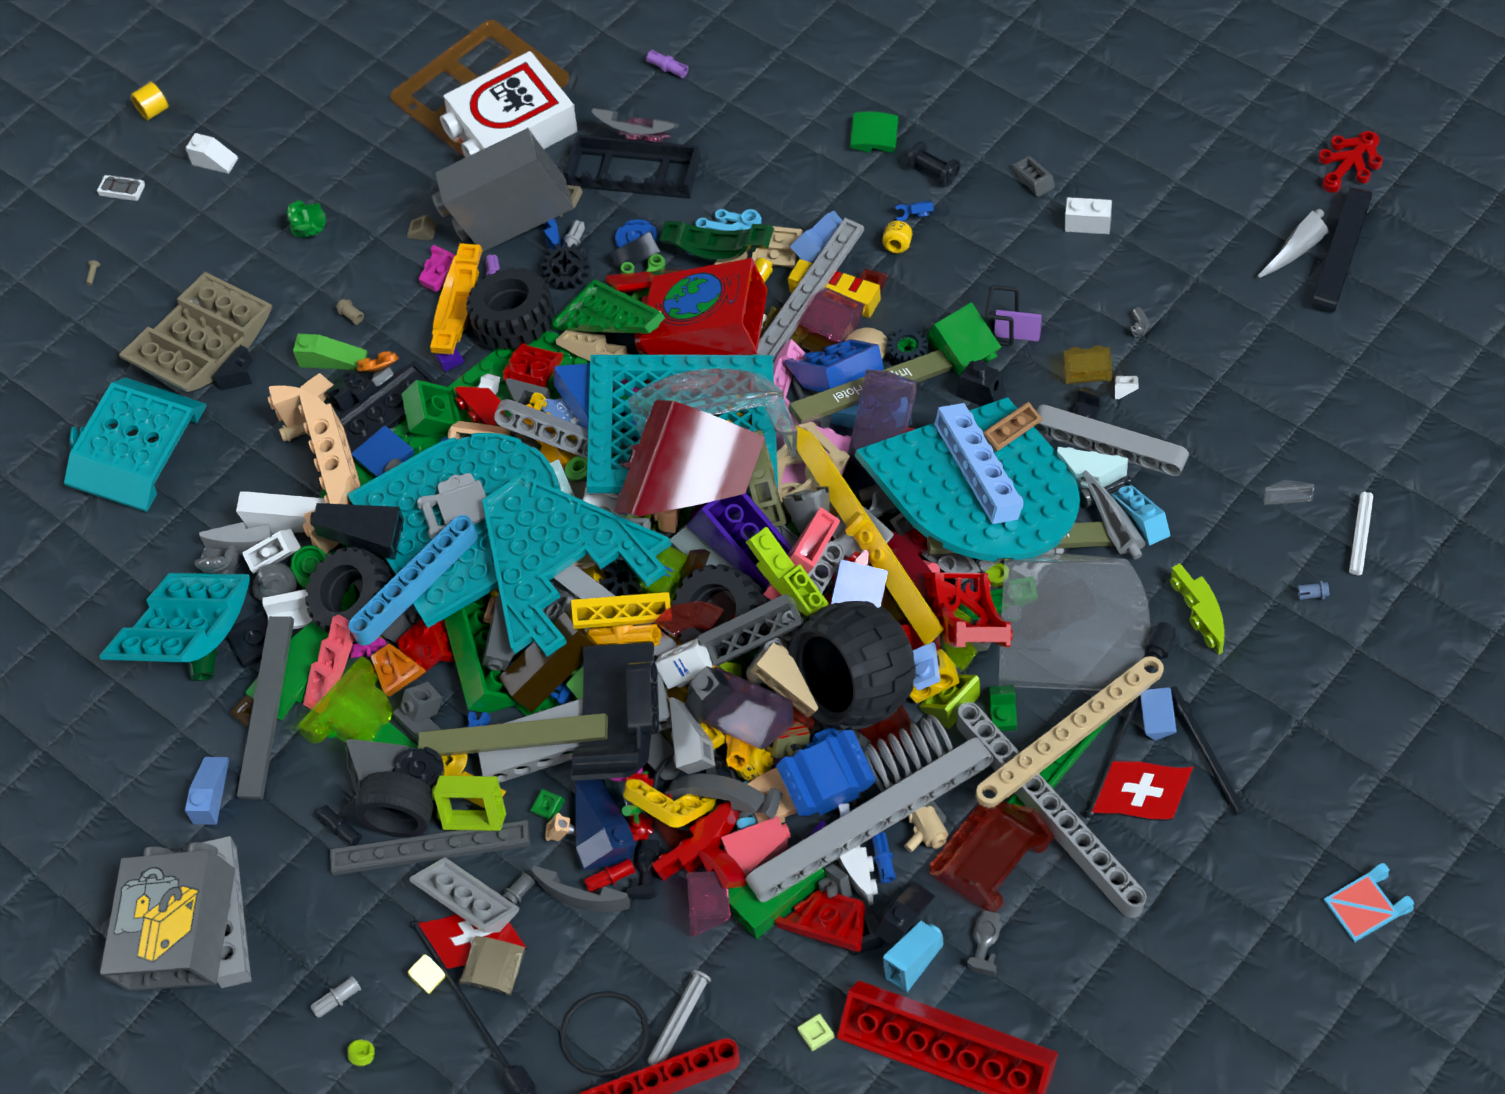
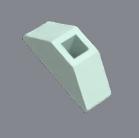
(1102, 467)

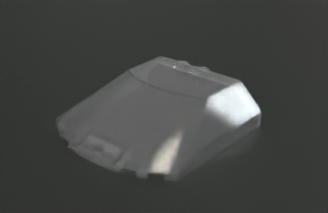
(1072, 621)

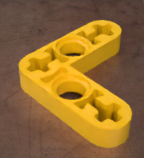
(670, 812)

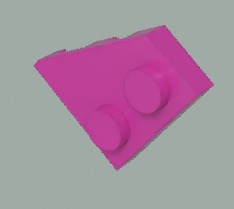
(436, 268)

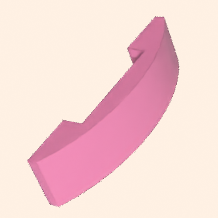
(782, 373)

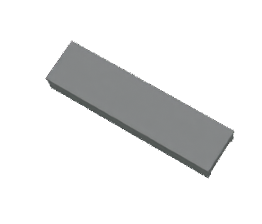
(508, 760)

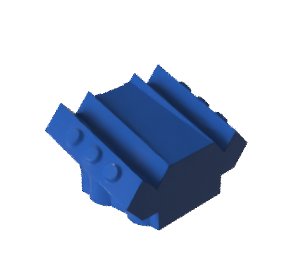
(826, 774)

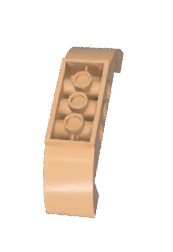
(328, 442)

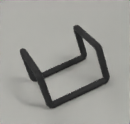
(992, 315)

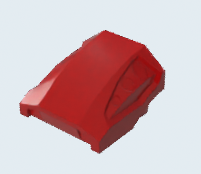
(532, 365)

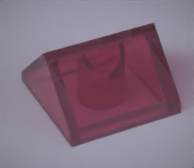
(706, 902)

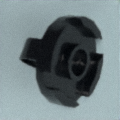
(422, 764)

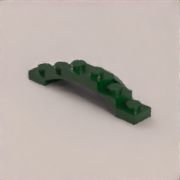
(716, 244)

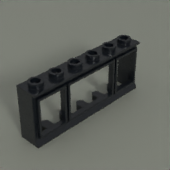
(637, 150)

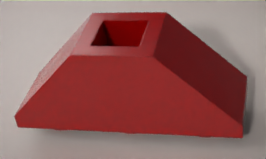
(479, 403)

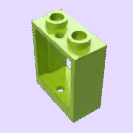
(469, 787)

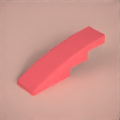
(331, 661)

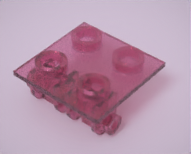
(649, 137)

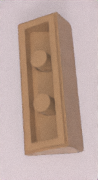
(1012, 427)

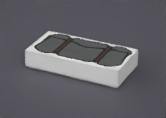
(121, 188)

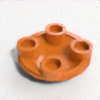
(383, 361)

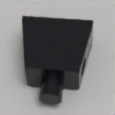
(980, 384)

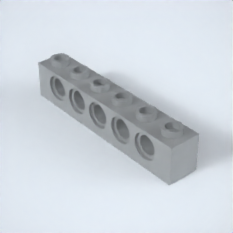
(237, 968)

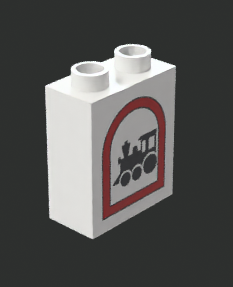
(507, 102)

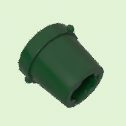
(203, 668)

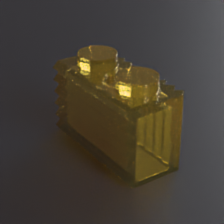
(1087, 364)

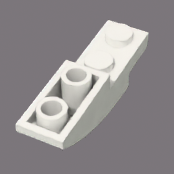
(857, 867)

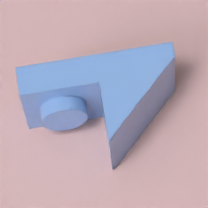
(926, 666)

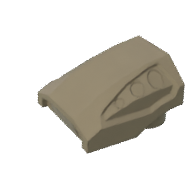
(493, 965)

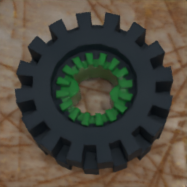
(904, 339)

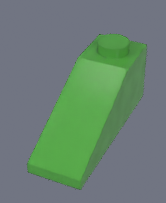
(326, 353)

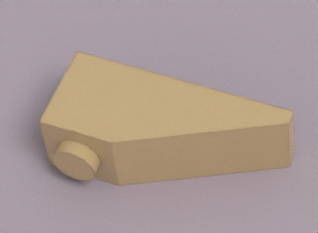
(782, 675)

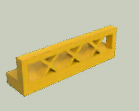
(620, 608)

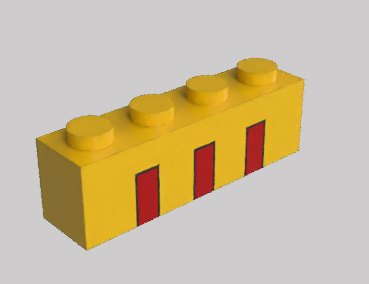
(850, 286)

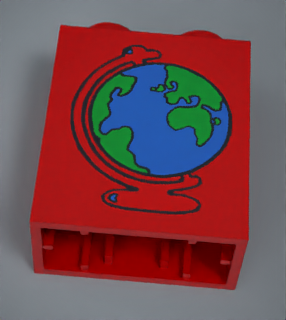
(706, 311)

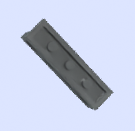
(747, 621)

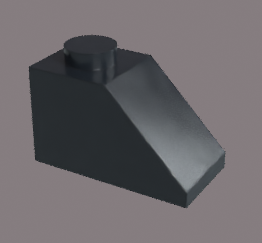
(707, 693)

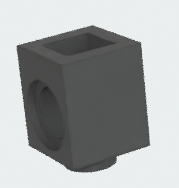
(420, 702)

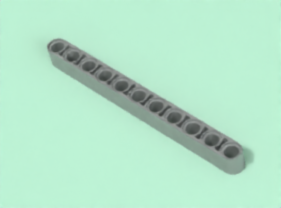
(1059, 816)
(869, 819)

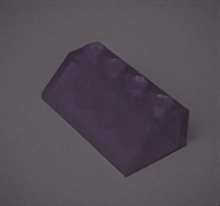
(882, 409)
(752, 713)

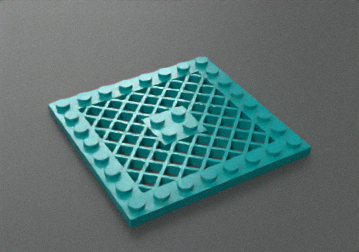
(608, 371)

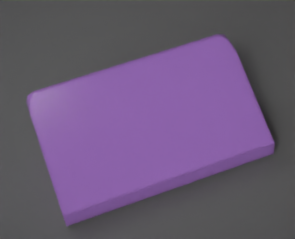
(1026, 325)

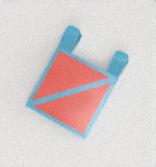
(1363, 905)

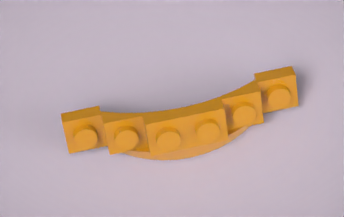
(451, 311)

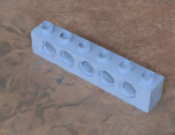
(978, 463)

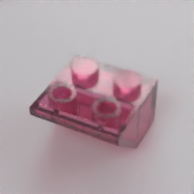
(833, 315)

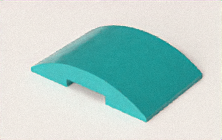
(184, 619)

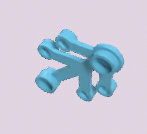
(743, 221)

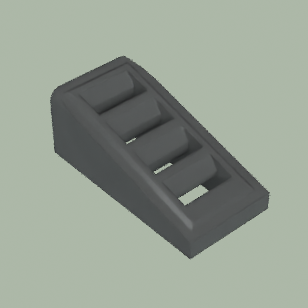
(1035, 177)

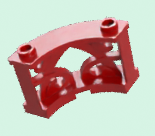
(956, 630)

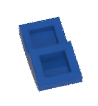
(552, 234)

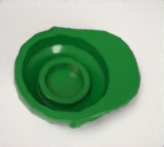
(305, 562)

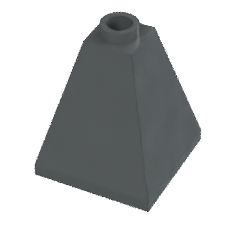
(369, 758)

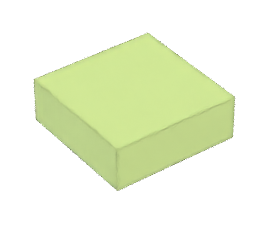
(815, 1032)

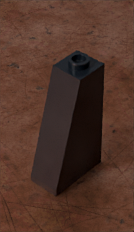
(360, 526)

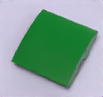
(873, 131)

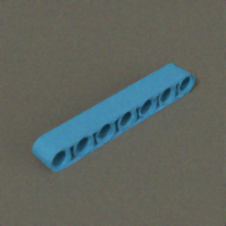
(413, 580)

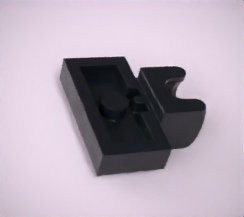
(349, 387)

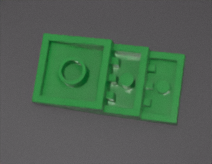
(302, 653)

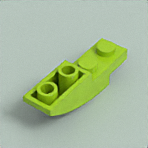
(784, 574)
(1203, 604)

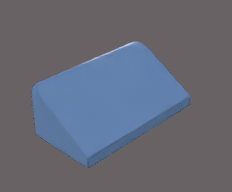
(1158, 713)

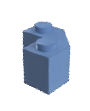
(813, 241)

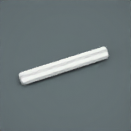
(1361, 533)

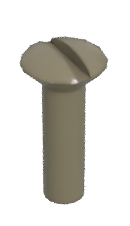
(93, 265)

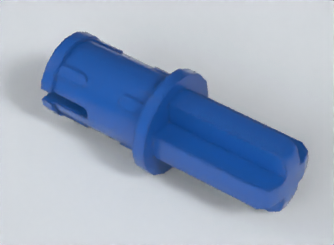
(883, 858)

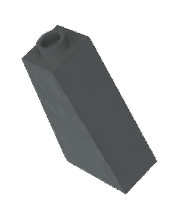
(497, 650)

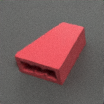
(757, 844)

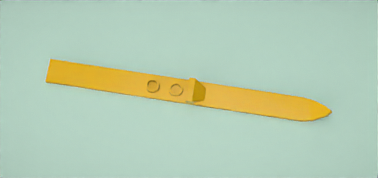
(868, 537)

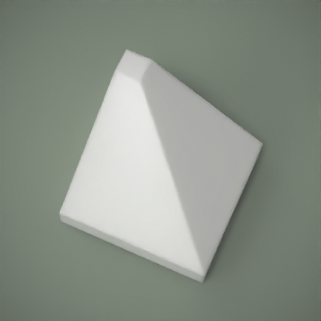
(1125, 385)

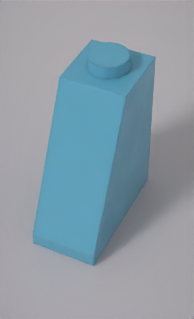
(912, 955)

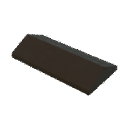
(535, 676)

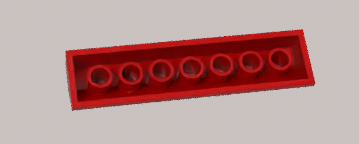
(944, 1043)

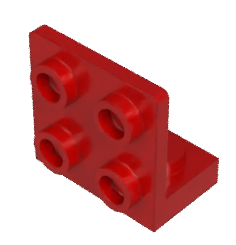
(427, 645)

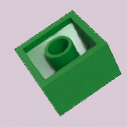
(430, 408)

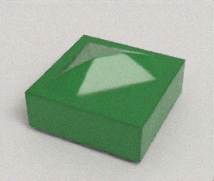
(547, 804)

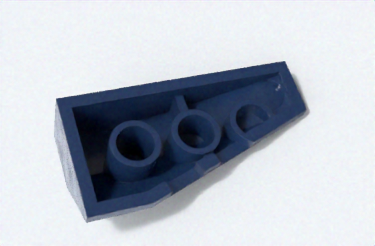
(600, 828)

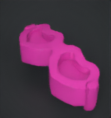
(359, 650)

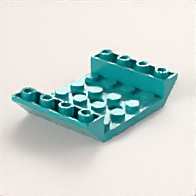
(123, 465)

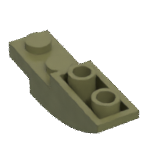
(764, 488)

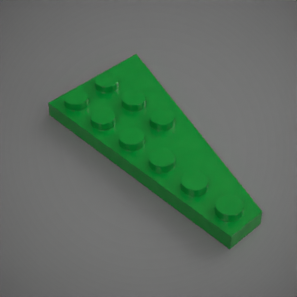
(607, 310)

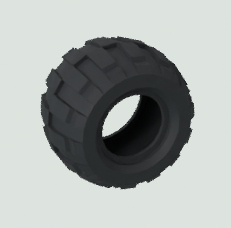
(854, 663)

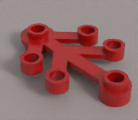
(1367, 142)

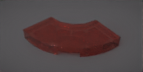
(688, 615)

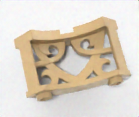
(784, 459)

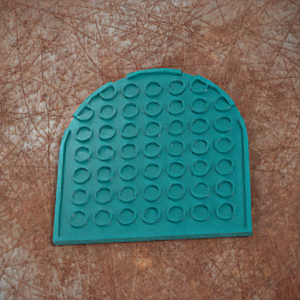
(488, 458)
(938, 501)

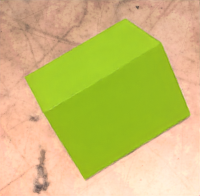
(946, 703)

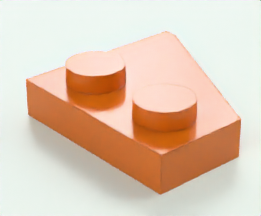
(395, 669)

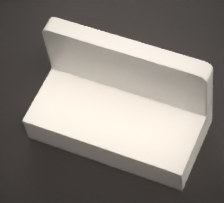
(289, 605)

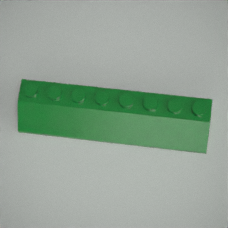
(468, 641)

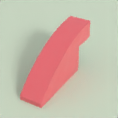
(810, 544)

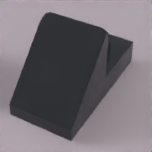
(233, 371)
(1089, 402)

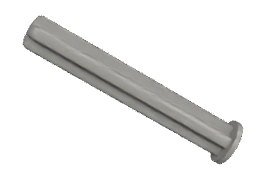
(679, 1017)

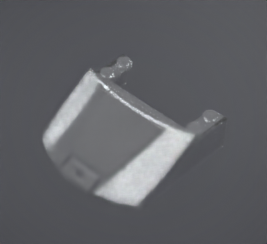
(717, 393)

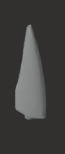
(1301, 240)
(1117, 523)

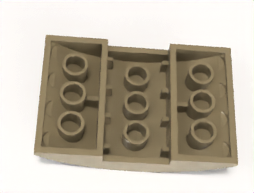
(199, 333)

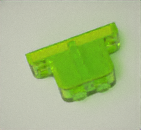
(350, 708)

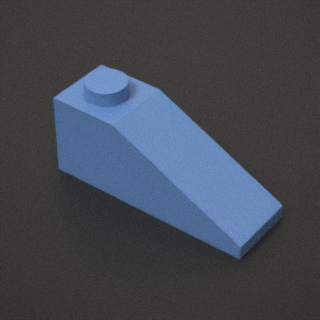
(207, 791)

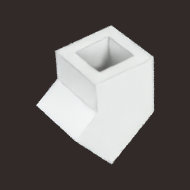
(490, 381)

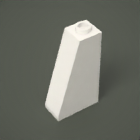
(277, 510)

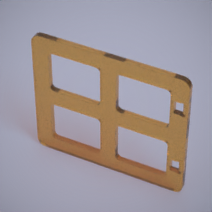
(449, 63)

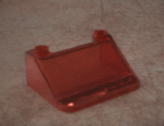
(988, 850)

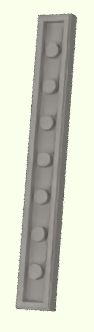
(812, 283)

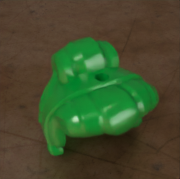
(306, 219)

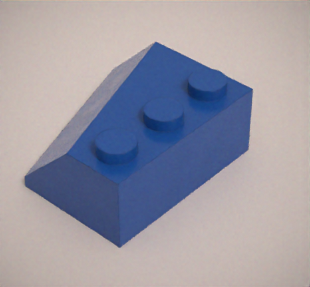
(836, 365)

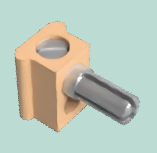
(558, 828)

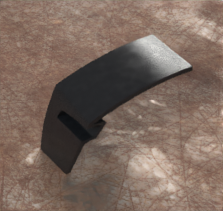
(625, 687)

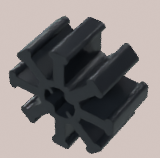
(615, 578)

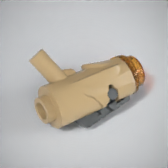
(928, 827)

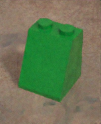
(964, 338)

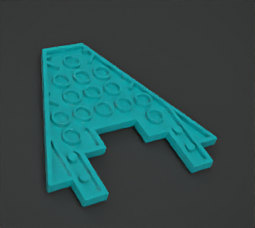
(543, 532)

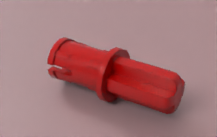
(609, 875)

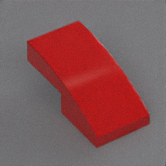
(725, 866)

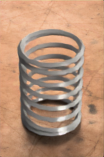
(931, 737)

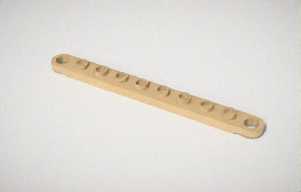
(1069, 732)

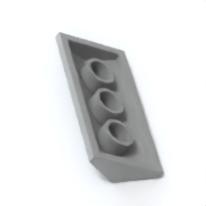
(465, 895)

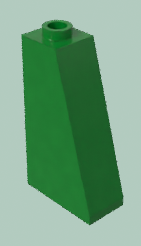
(761, 916)

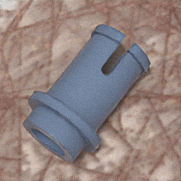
(1316, 590)

